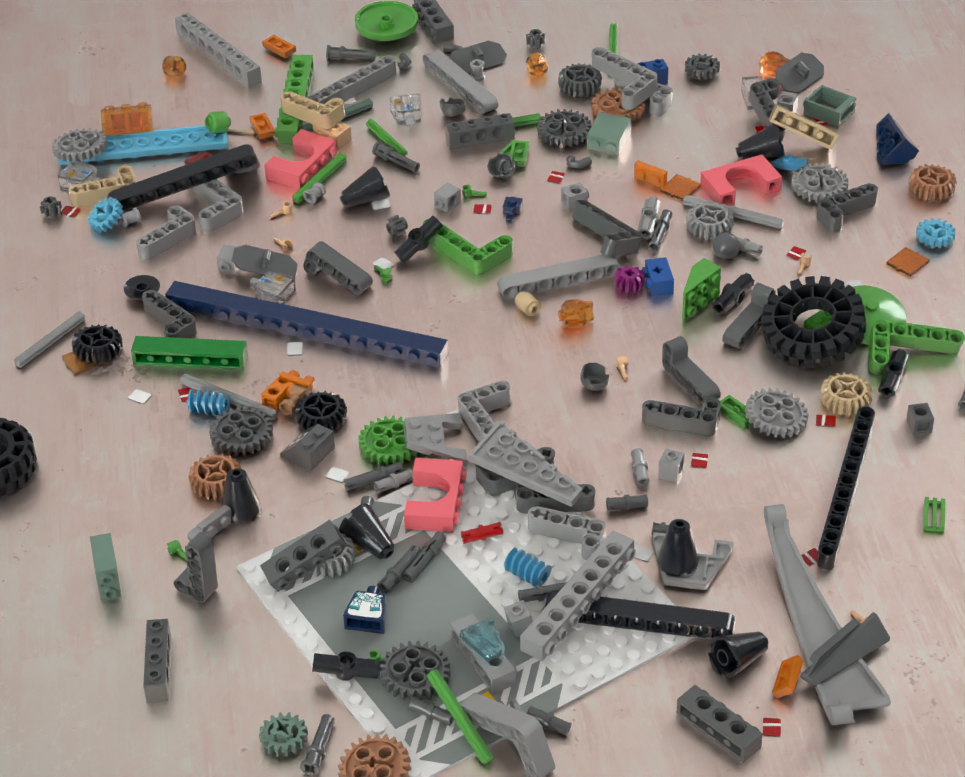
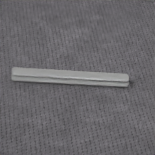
(49, 339)

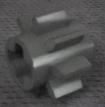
(535, 39)
(50, 207)
(397, 226)

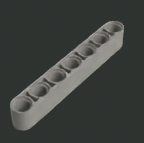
(358, 81)
(460, 81)
(558, 276)

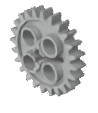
(79, 145)
(808, 184)
(776, 413)

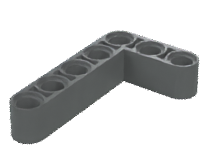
(618, 236)

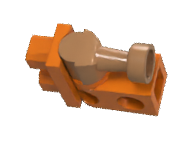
(287, 386)

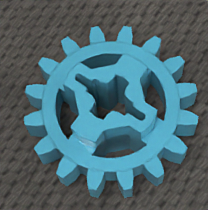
(105, 214)
(935, 233)

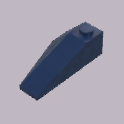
(894, 143)

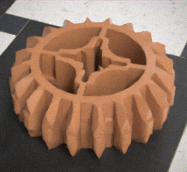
(932, 182)
(214, 472)

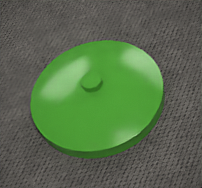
(386, 20)
(879, 305)

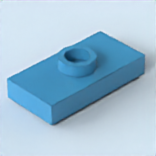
(789, 163)

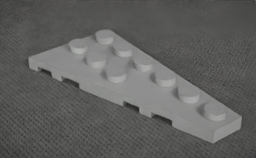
(520, 462)

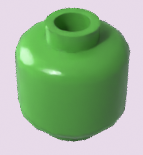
(217, 122)

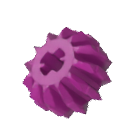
(629, 279)

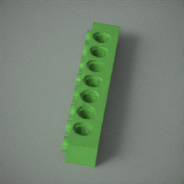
(298, 82)

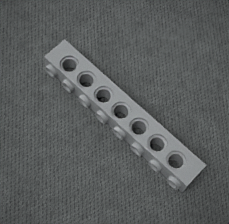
(218, 50)
(577, 596)

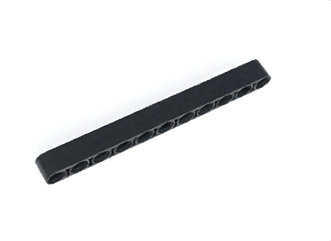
(845, 488)

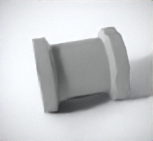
(477, 69)
(315, 192)
(130, 217)

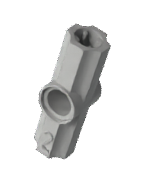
(649, 217)

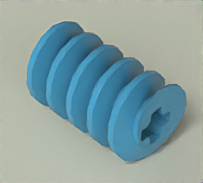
(208, 404)
(527, 567)

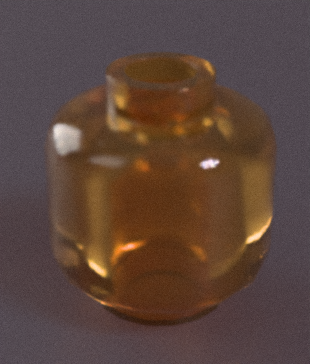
(537, 64)
(174, 66)

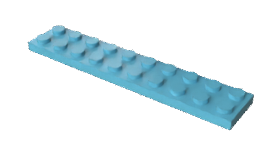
(160, 142)

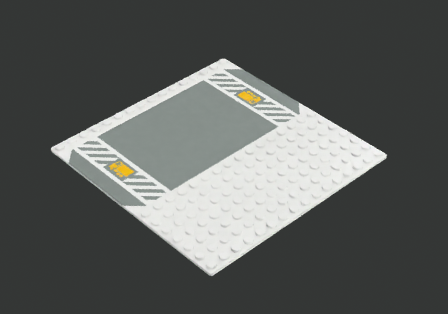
(452, 586)

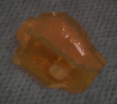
(771, 62)
(576, 313)

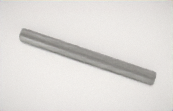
(739, 213)
(235, 399)

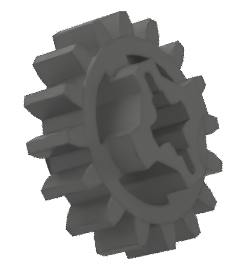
(702, 66)

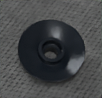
(139, 284)

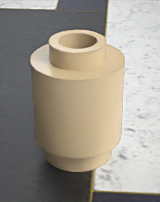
(527, 303)

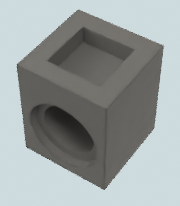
(920, 418)

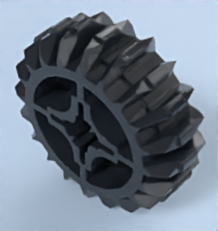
(97, 344)
(321, 409)

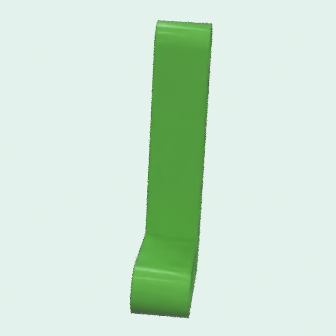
(469, 256)
(908, 335)

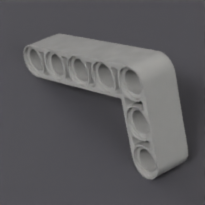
(640, 79)
(225, 208)
(477, 402)
(514, 726)

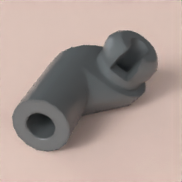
(405, 62)
(578, 163)

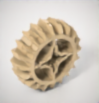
(845, 394)

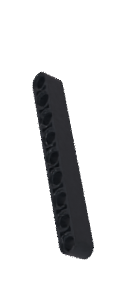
(185, 177)
(656, 617)

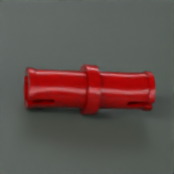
(481, 532)

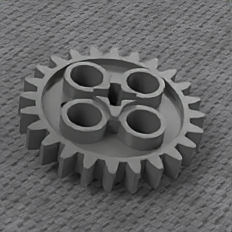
(554, 124)
(241, 430)
(407, 670)

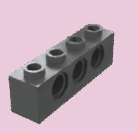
(434, 19)
(480, 131)
(307, 545)
(157, 660)
(719, 723)

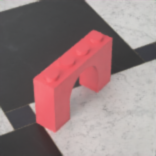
(754, 169)
(297, 174)
(438, 514)

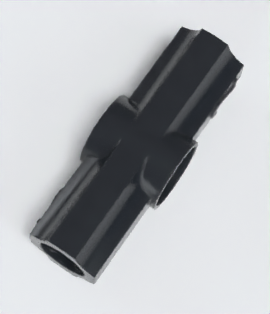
(418, 239)
(733, 294)
(893, 373)
(345, 665)

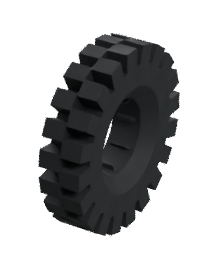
(819, 344)

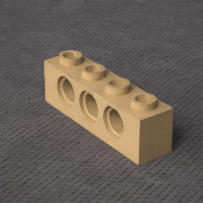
(803, 126)

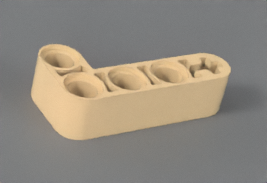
(313, 112)
(91, 192)

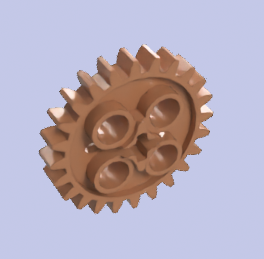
(611, 103)
(375, 765)

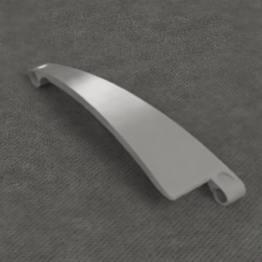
(815, 623)

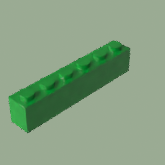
(189, 352)

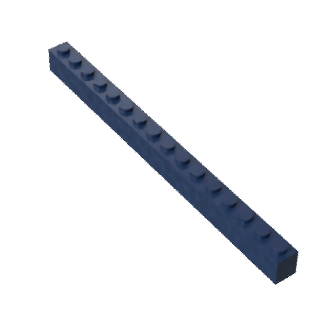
(309, 324)

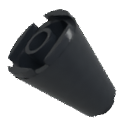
(764, 143)
(365, 189)
(240, 497)
(367, 531)
(678, 550)
(736, 651)

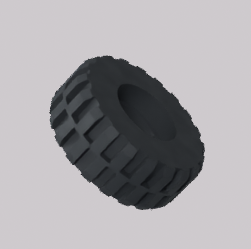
(16, 456)

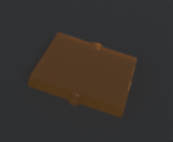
(679, 187)
(907, 261)
(76, 365)

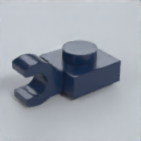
(511, 206)

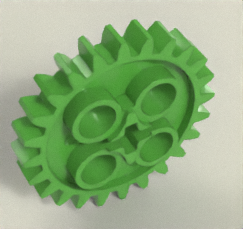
(385, 441)

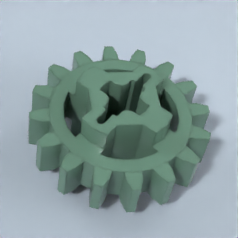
(283, 734)

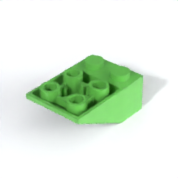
(701, 287)

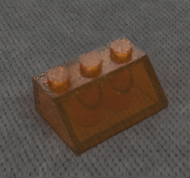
(127, 119)

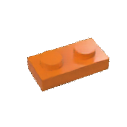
(279, 46)
(262, 126)
(650, 174)
(787, 676)

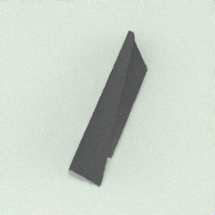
(845, 648)

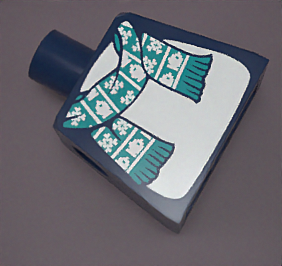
(366, 611)

